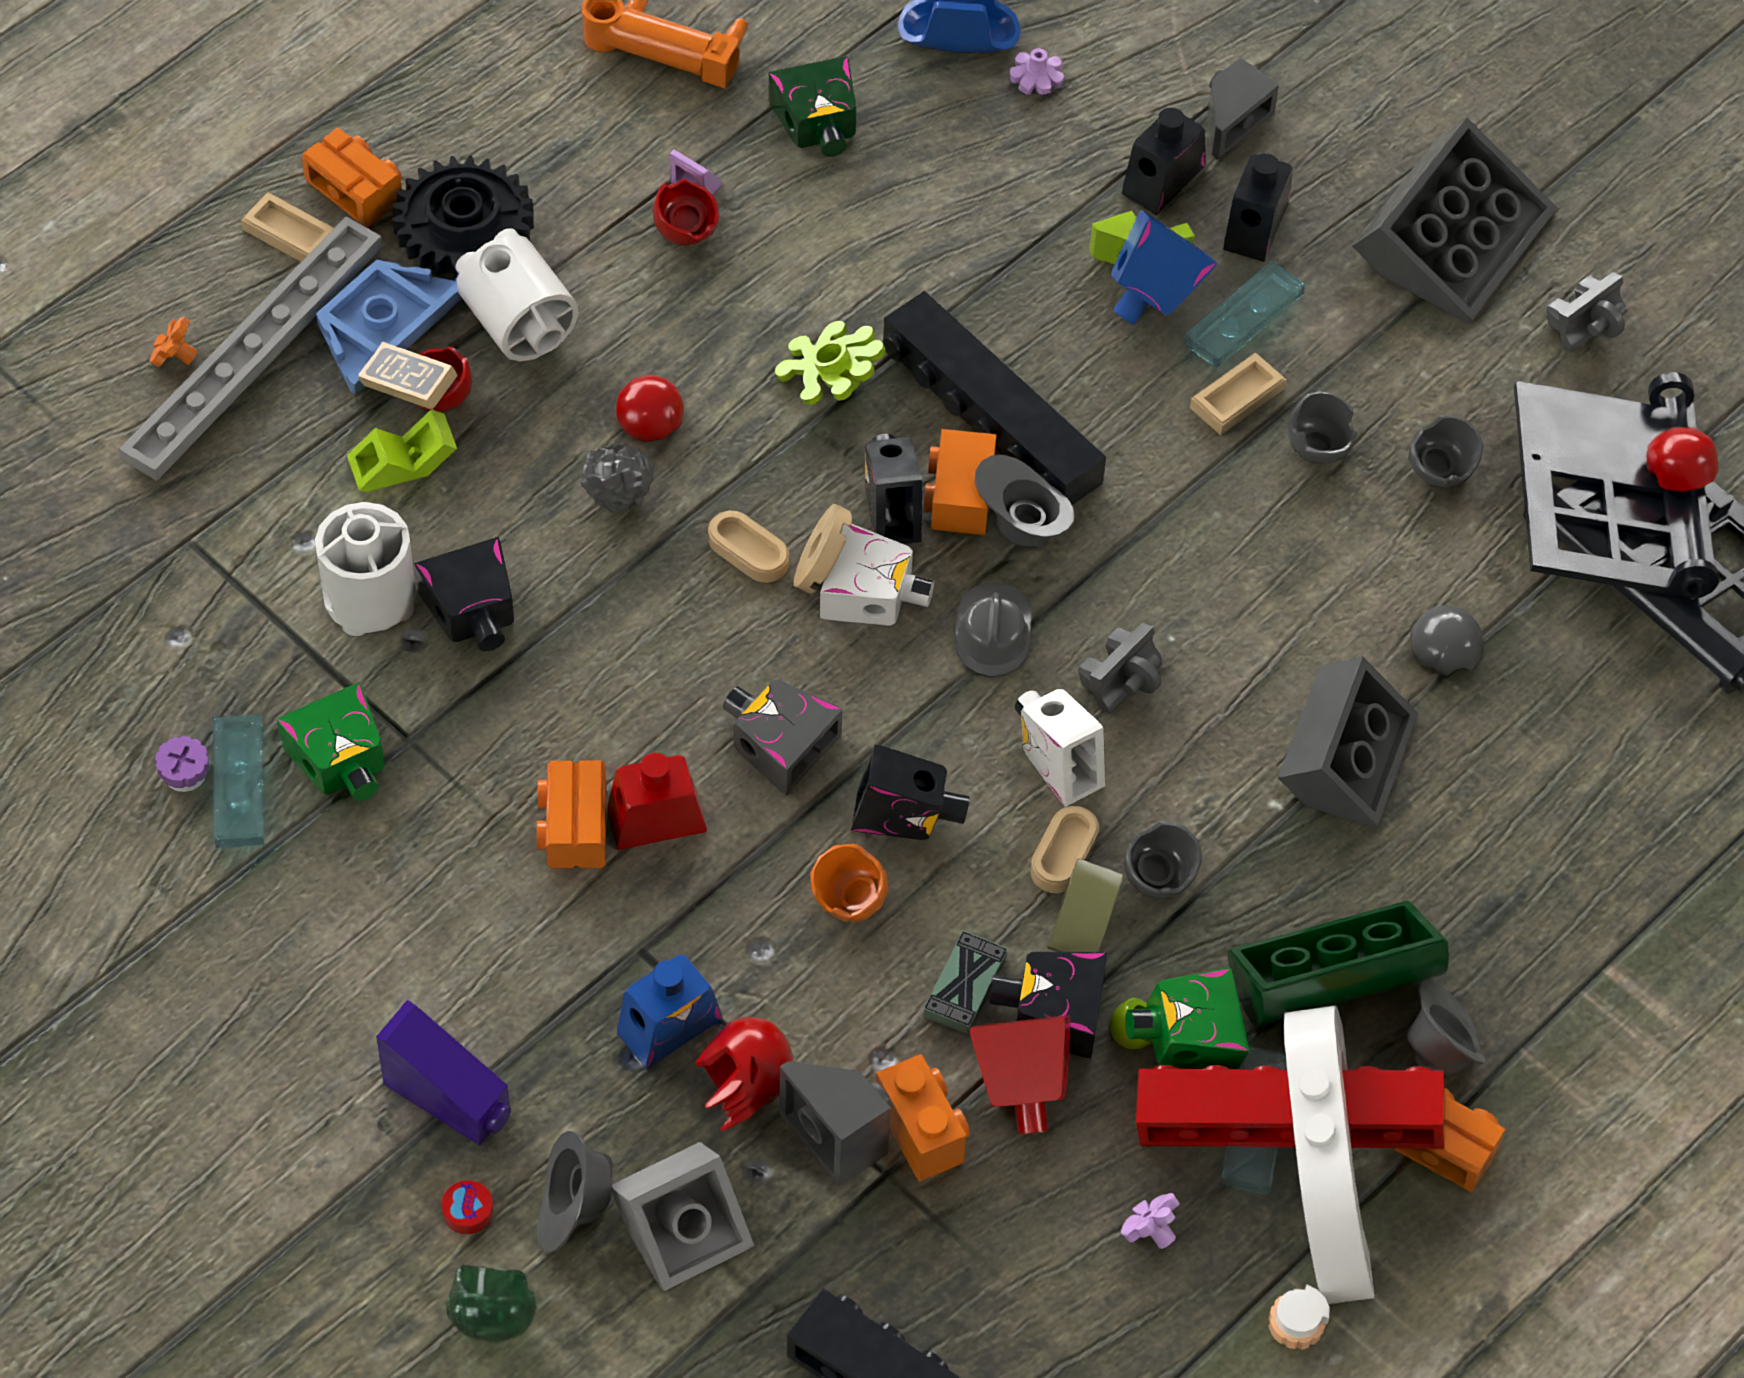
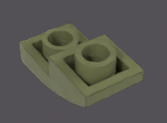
(1085, 908)

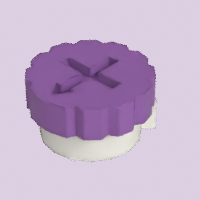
(182, 763)

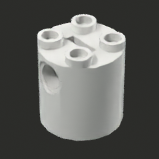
(516, 296)
(366, 568)

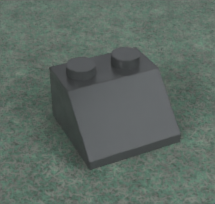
(836, 1116)

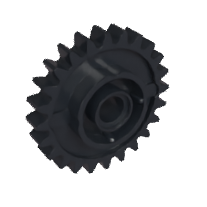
(458, 211)

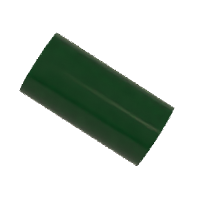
(1337, 962)

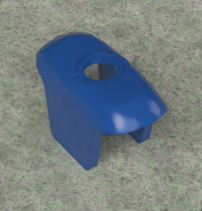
(959, 25)

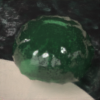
(490, 1303)

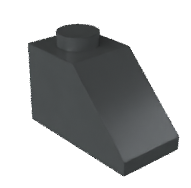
(1238, 104)

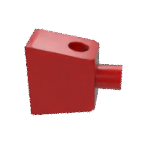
(654, 802)
(1024, 1066)

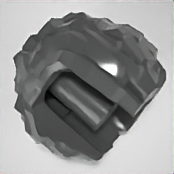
(617, 476)

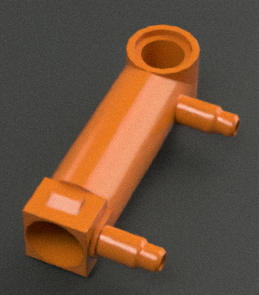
(613, 26)

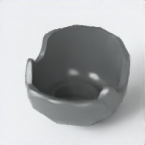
(1322, 428)
(1446, 451)
(1447, 640)
(1163, 860)

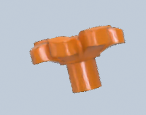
(173, 344)

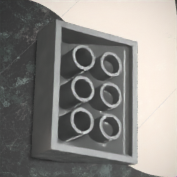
(1456, 222)

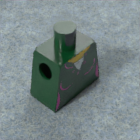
(816, 103)

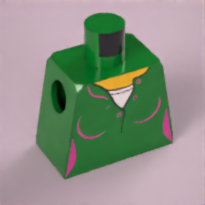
(335, 742)
(1193, 1021)

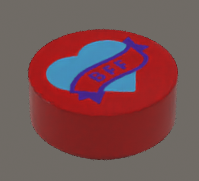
(467, 1207)

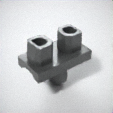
(1594, 311)
(1129, 667)

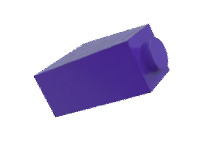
(441, 1075)

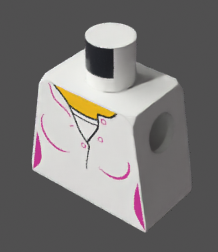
(872, 580)
(1063, 744)

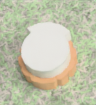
(1299, 1318)

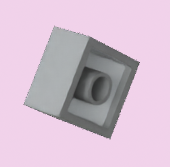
(683, 1215)

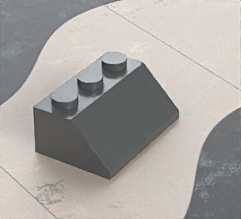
(1348, 742)

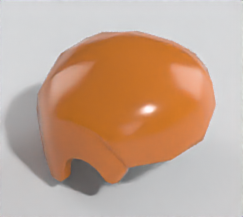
(849, 883)

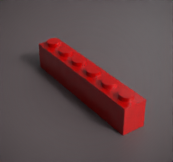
(1255, 1109)

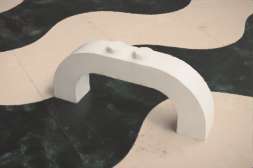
(1325, 1155)

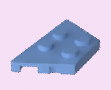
(382, 306)

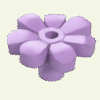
(1037, 72)
(1152, 1221)

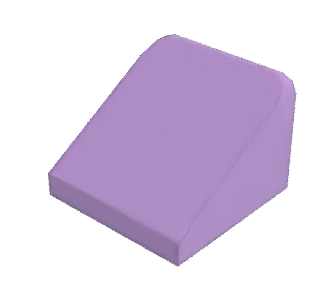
(683, 167)

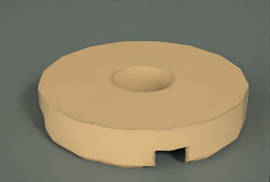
(822, 549)

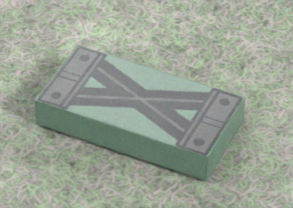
(965, 982)

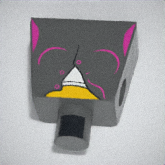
(783, 730)

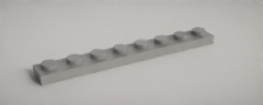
(250, 348)

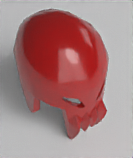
(745, 1066)

